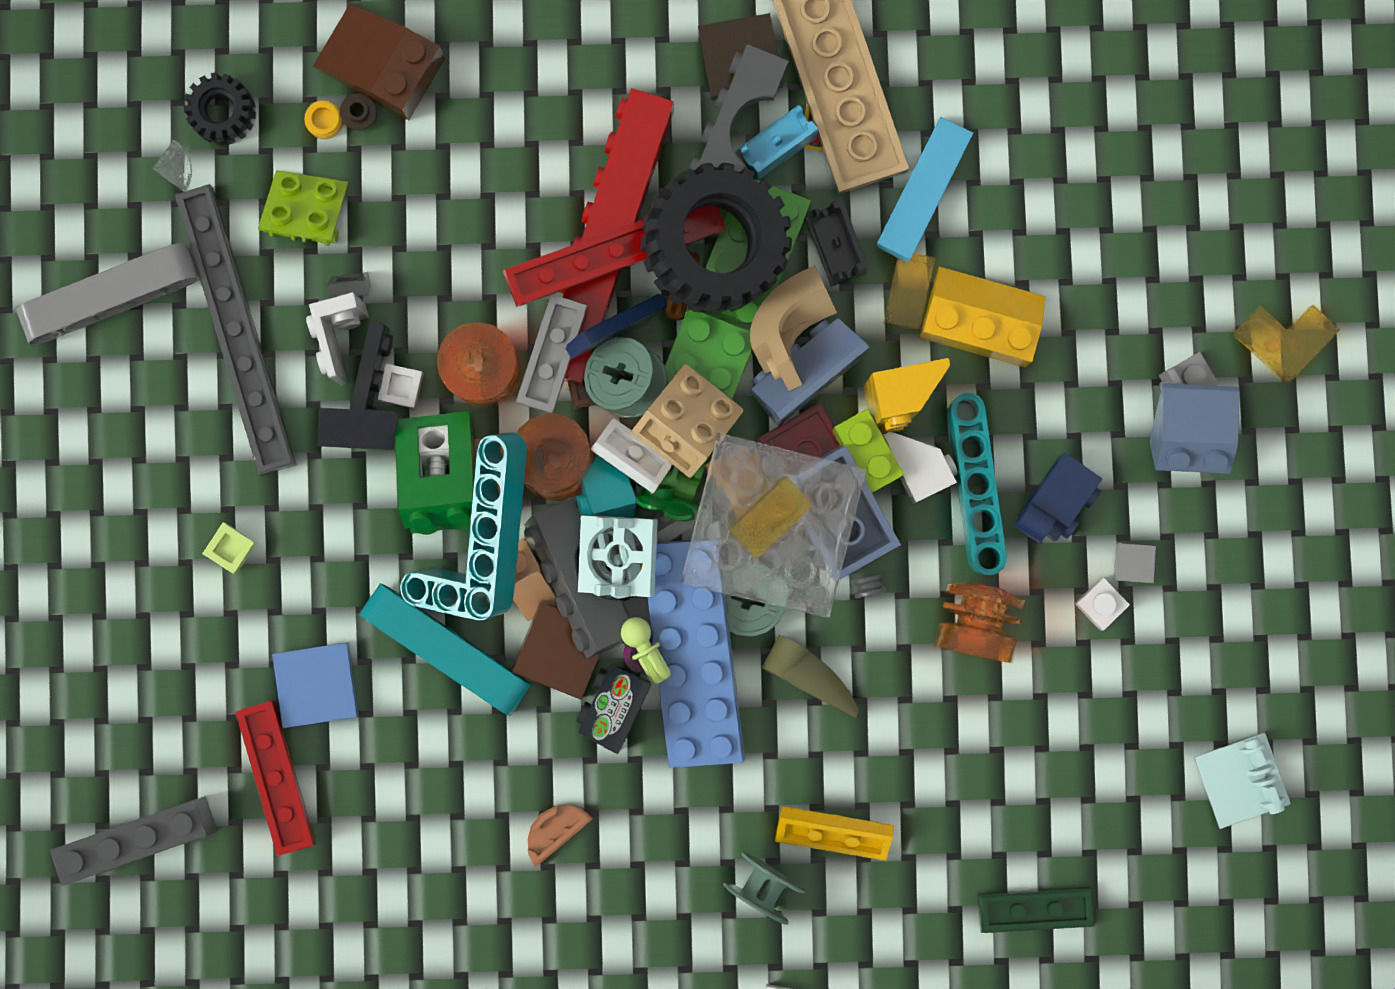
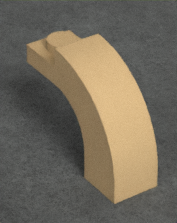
(783, 318)

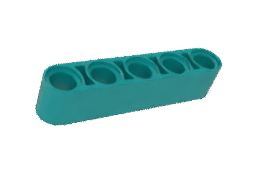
(982, 466)
(445, 649)

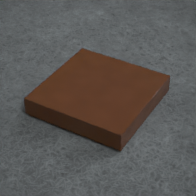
(551, 655)

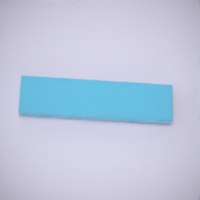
(924, 189)

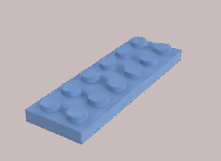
(695, 643)

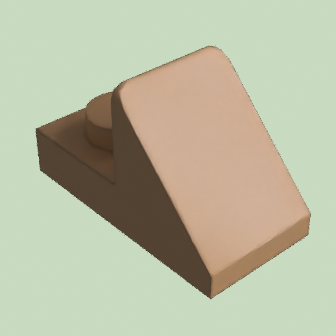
(529, 583)

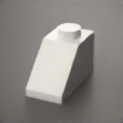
(923, 466)

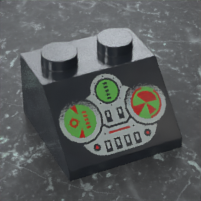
(614, 707)

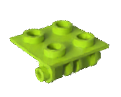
(303, 207)

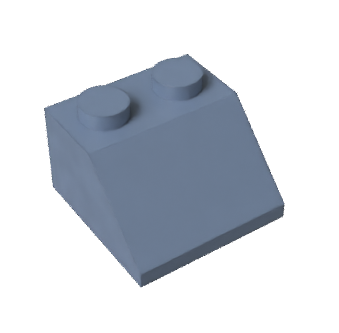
(1196, 428)

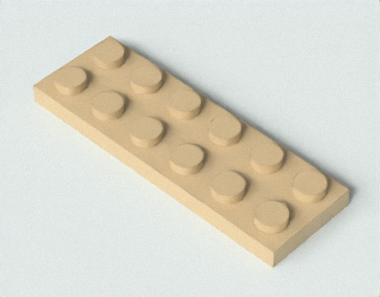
(842, 91)

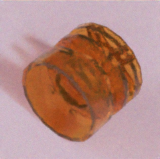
(499, 373)
(565, 438)
(979, 622)

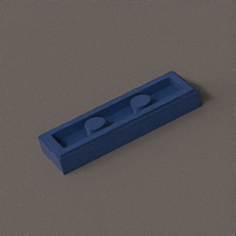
(616, 325)

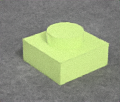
(229, 548)

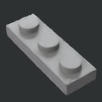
(549, 357)

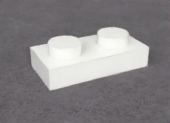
(631, 455)

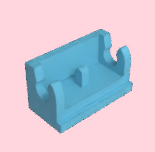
(777, 142)

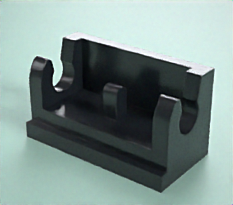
(836, 243)

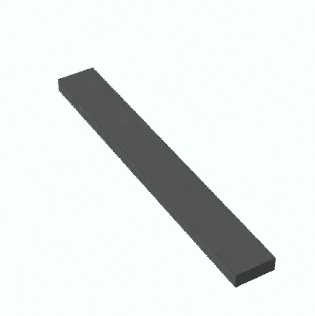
(235, 330)

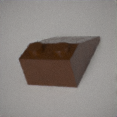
(380, 60)

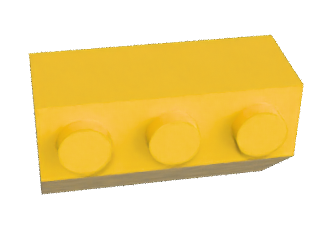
(983, 317)
(901, 392)

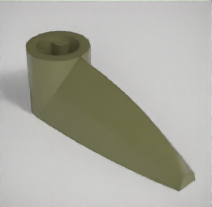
(809, 673)

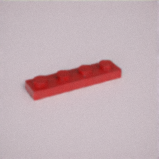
(275, 778)

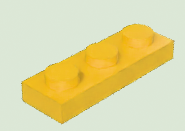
(834, 833)

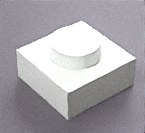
(400, 386)
(1102, 604)

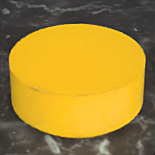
(323, 120)

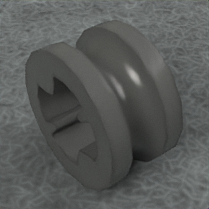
(869, 586)

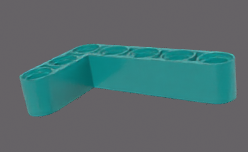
(484, 541)

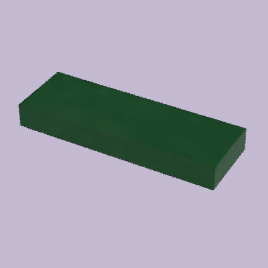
(1036, 910)

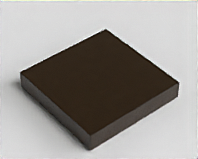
(725, 38)

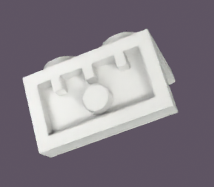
(339, 311)

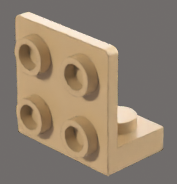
(686, 420)

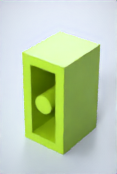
(868, 449)

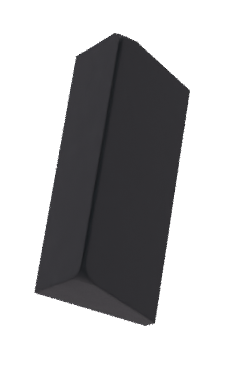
(356, 428)

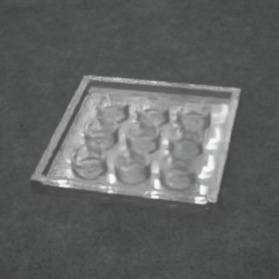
(806, 560)

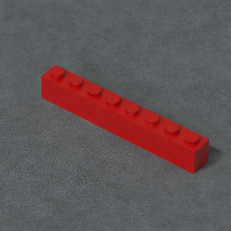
(619, 198)

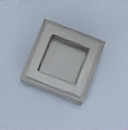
(1134, 563)

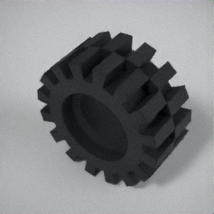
(210, 89)

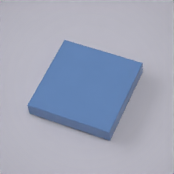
(315, 685)

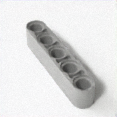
(107, 293)

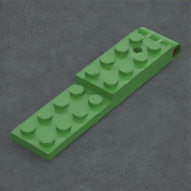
(720, 343)

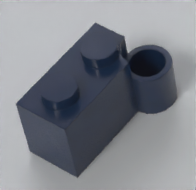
(1058, 500)

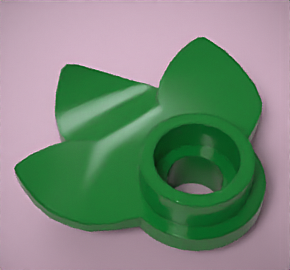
(671, 506)

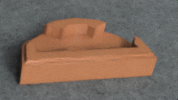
(554, 829)

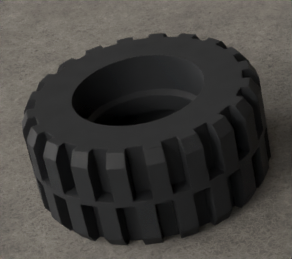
(749, 205)

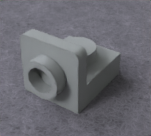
(1190, 371)

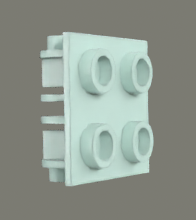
(1242, 781)

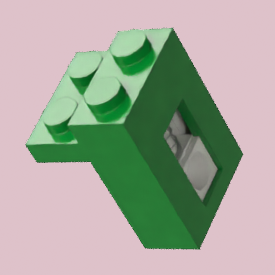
(439, 499)

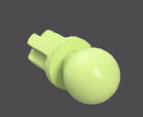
(636, 634)

